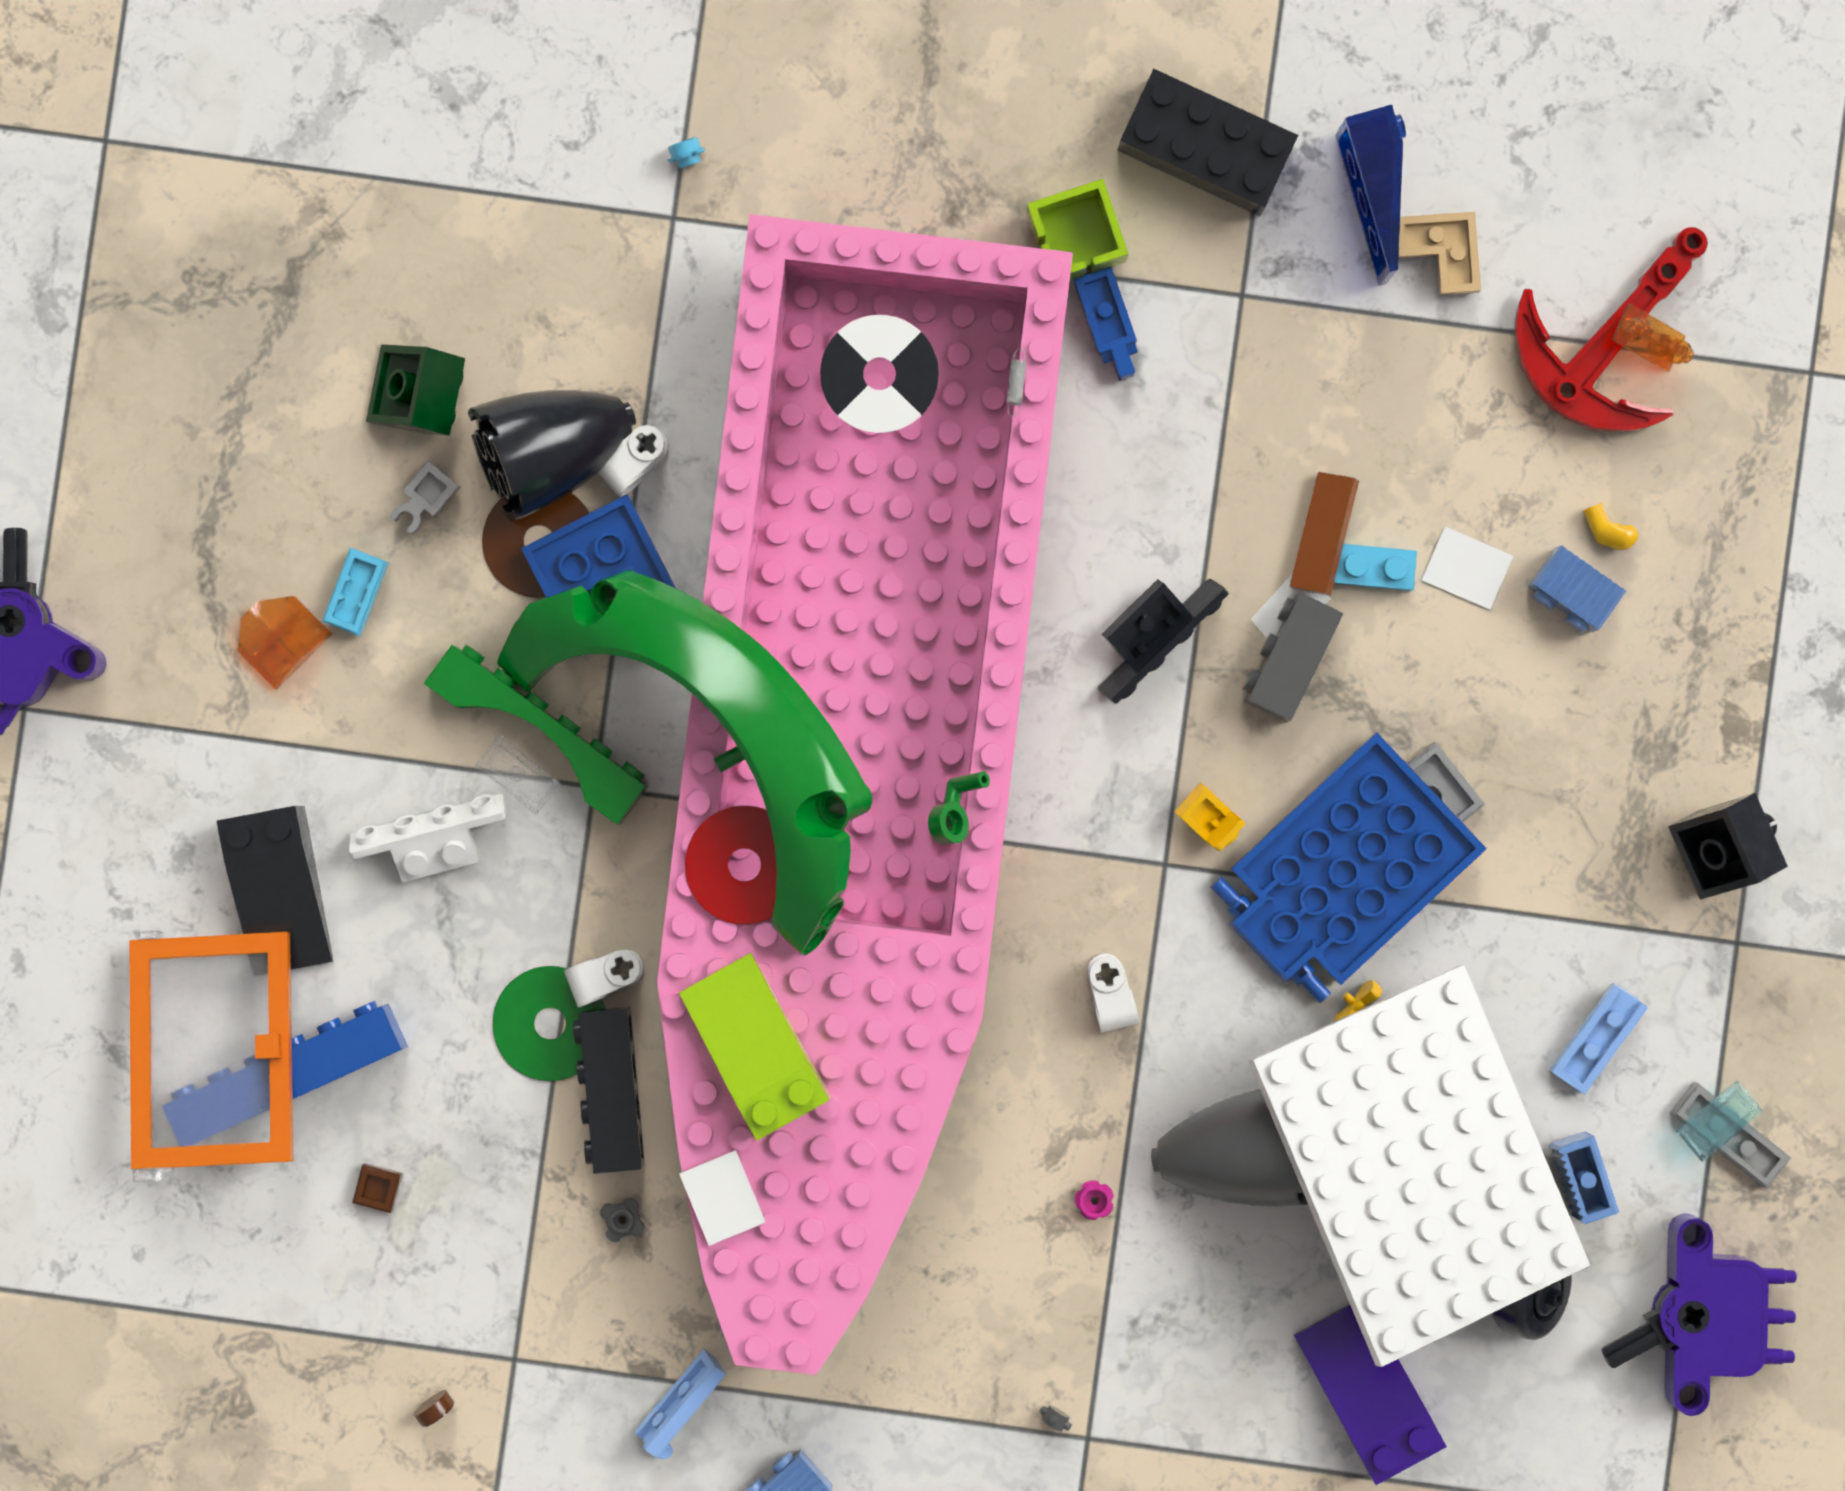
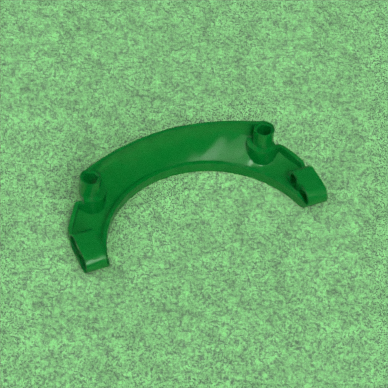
(785, 739)

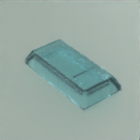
(1719, 1121)

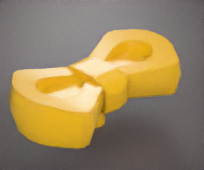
(1366, 994)

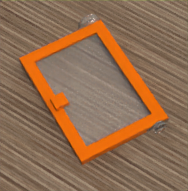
(209, 1052)

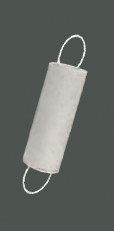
(1016, 382)

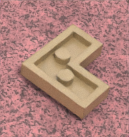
(1452, 242)

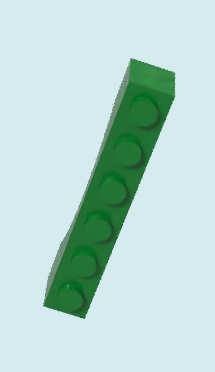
(603, 782)

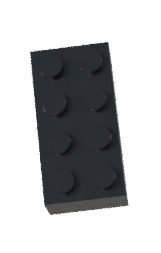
(1207, 142)

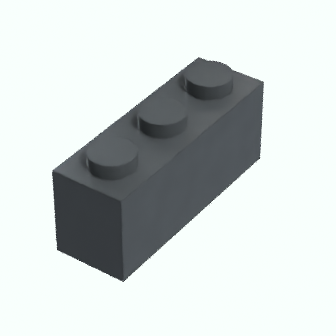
(1291, 656)

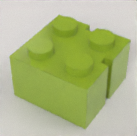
(1079, 223)

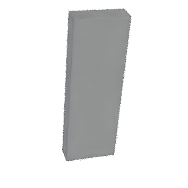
(1746, 1150)

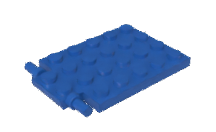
(1347, 868)

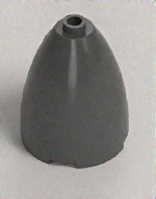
(1230, 1155)

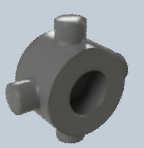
(1055, 1418)

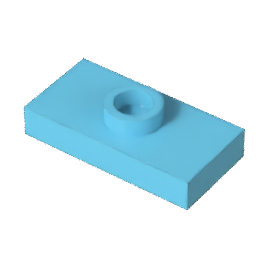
(355, 592)

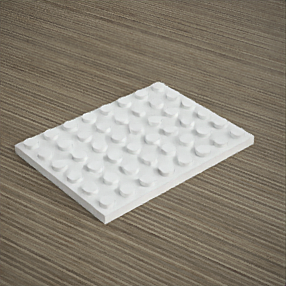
(1419, 1164)

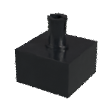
(1728, 846)

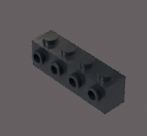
(611, 1090)

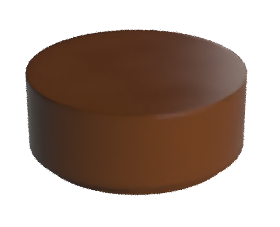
(434, 1408)

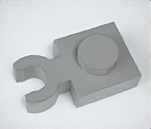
(429, 492)

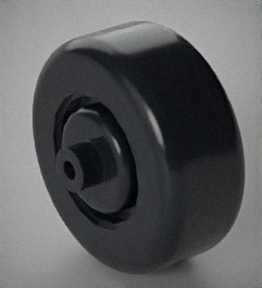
(1536, 1313)

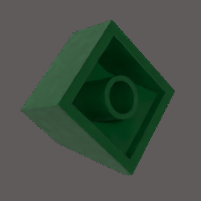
(415, 389)

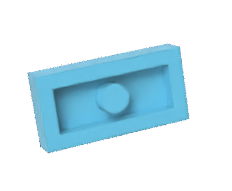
(1376, 567)

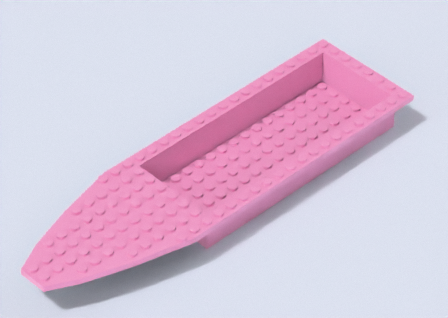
(902, 607)

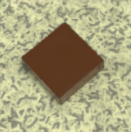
(377, 1188)

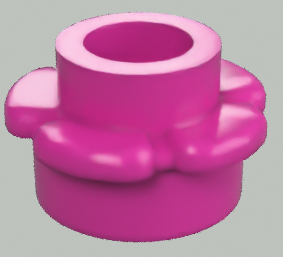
(1100, 1209)

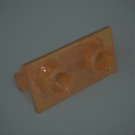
(1652, 339)

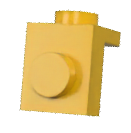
(1210, 818)

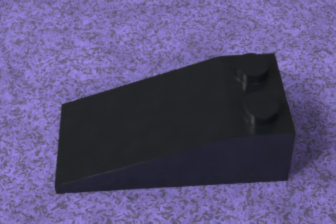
(277, 880)

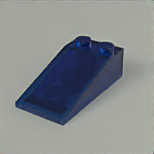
(1373, 164)

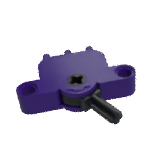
(37, 647)
(1727, 1323)

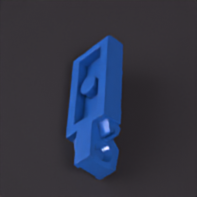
(1108, 320)

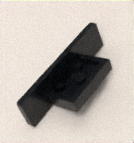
(1153, 630)

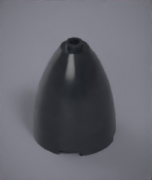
(546, 444)

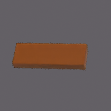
(1324, 533)

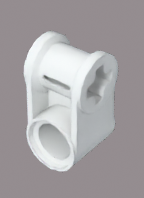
(629, 465)
(598, 978)
(1112, 999)

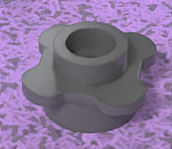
(629, 1210)

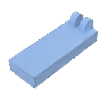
(1598, 1038)
(679, 1404)

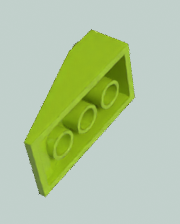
(754, 1046)

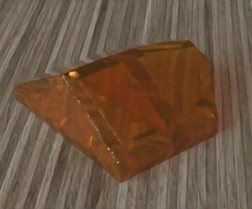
(279, 637)

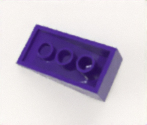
(1371, 1401)

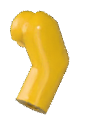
(1607, 532)

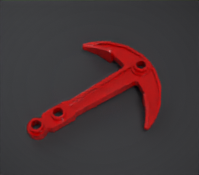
(1548, 372)

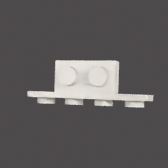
(431, 840)

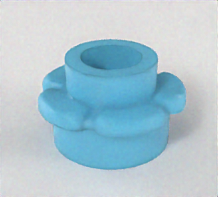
(686, 152)

